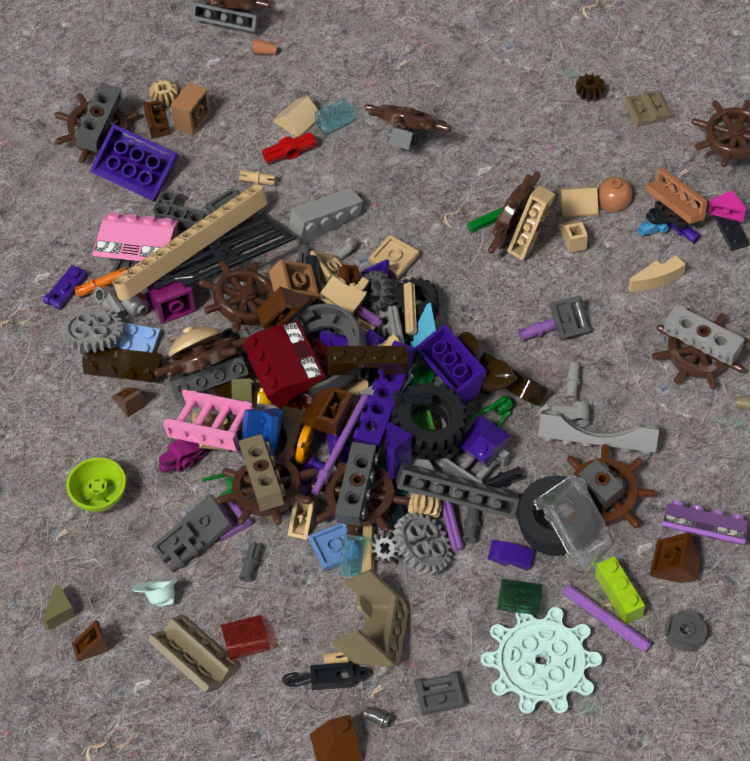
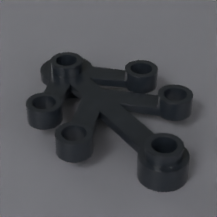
(657, 215)

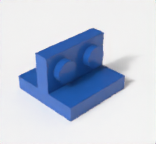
(263, 422)

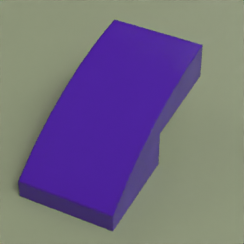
(514, 554)

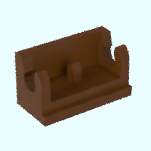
(156, 119)

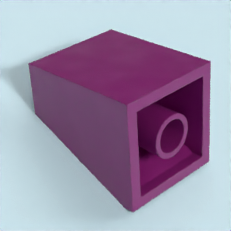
(171, 301)

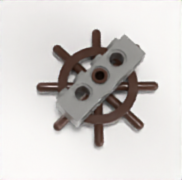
(703, 340)

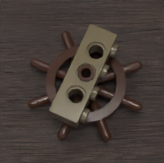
(263, 474)

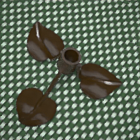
(498, 372)

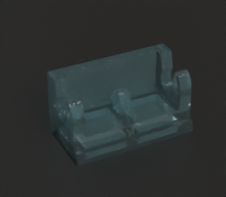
(334, 117)
(351, 555)

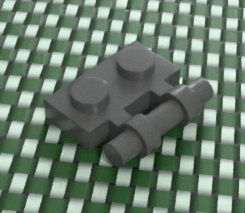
(174, 541)

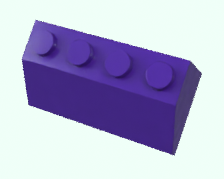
(452, 363)

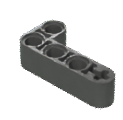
(167, 207)

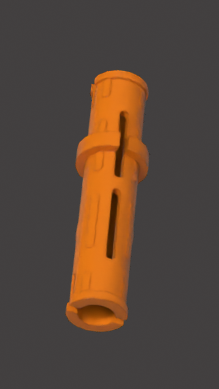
(105, 280)

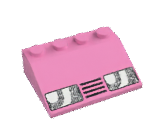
(133, 236)

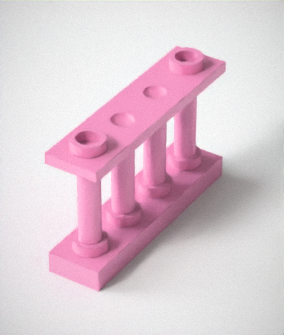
(208, 435)

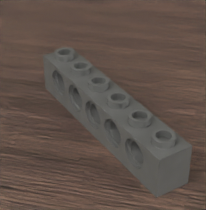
(457, 490)

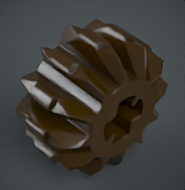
(590, 87)

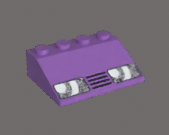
(704, 523)

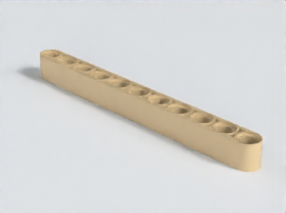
(189, 242)

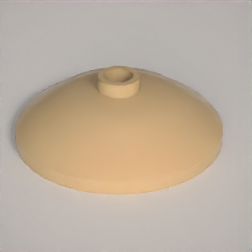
(193, 337)

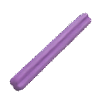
(607, 618)

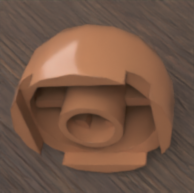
(614, 194)

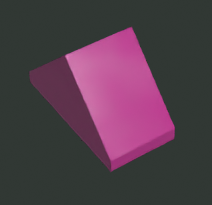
(727, 206)

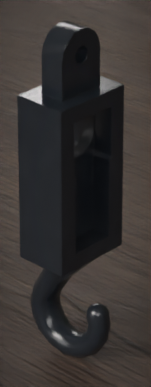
(324, 676)

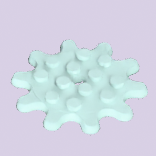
(539, 682)

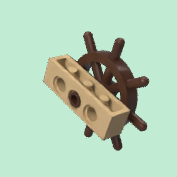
(523, 217)

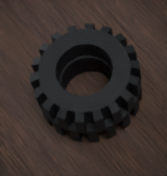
(424, 292)

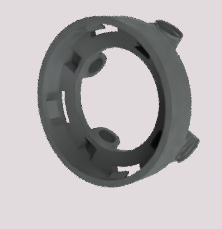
(342, 323)

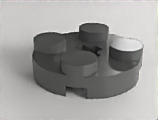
(689, 641)

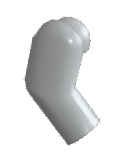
(350, 245)

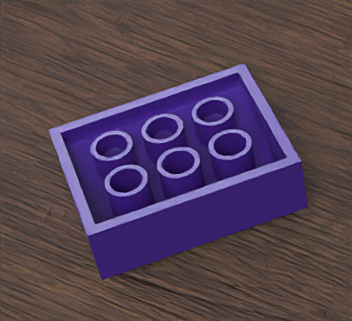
(134, 163)

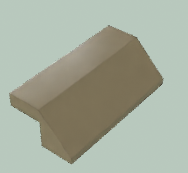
(194, 654)

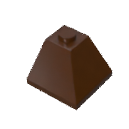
(676, 559)
(336, 741)

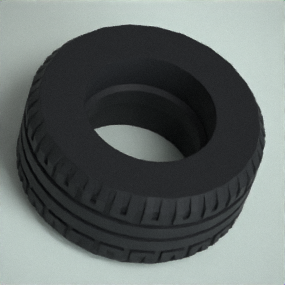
(537, 536)

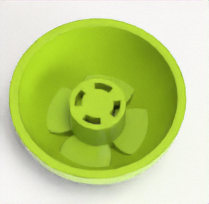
(96, 484)

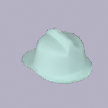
(158, 592)

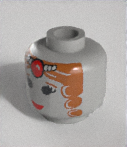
(136, 305)

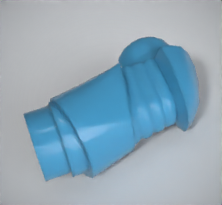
(648, 228)

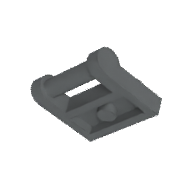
(565, 320)
(441, 698)

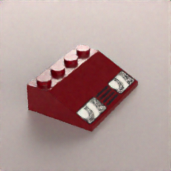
(283, 361)

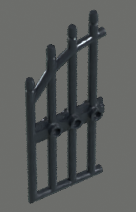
(221, 252)

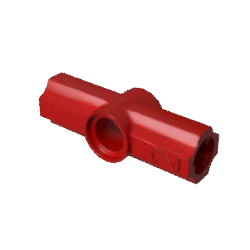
(289, 147)

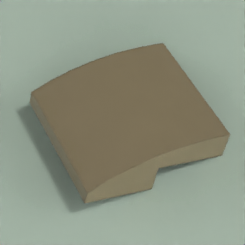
(647, 108)

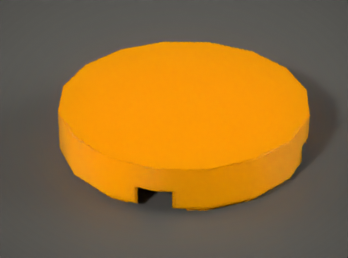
(303, 447)

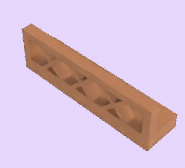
(677, 200)

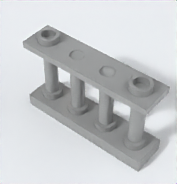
(459, 471)

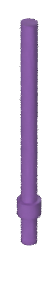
(324, 475)

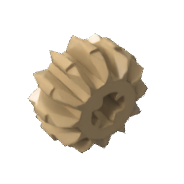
(163, 91)
(425, 505)

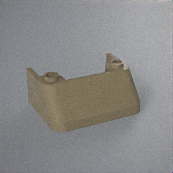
(384, 623)

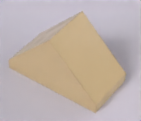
(301, 520)

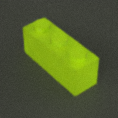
(619, 590)

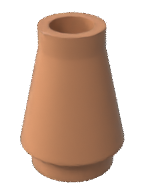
(263, 47)

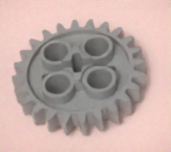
(92, 330)
(422, 543)

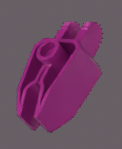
(181, 455)

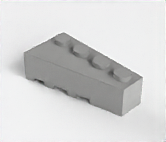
(323, 215)

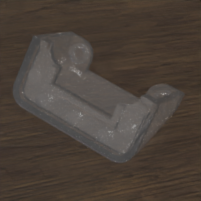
(576, 523)

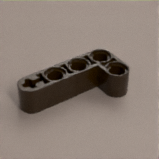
(523, 386)

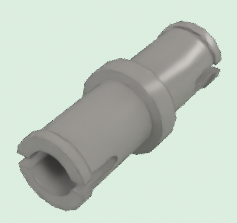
(572, 381)

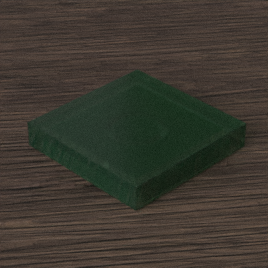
(520, 597)

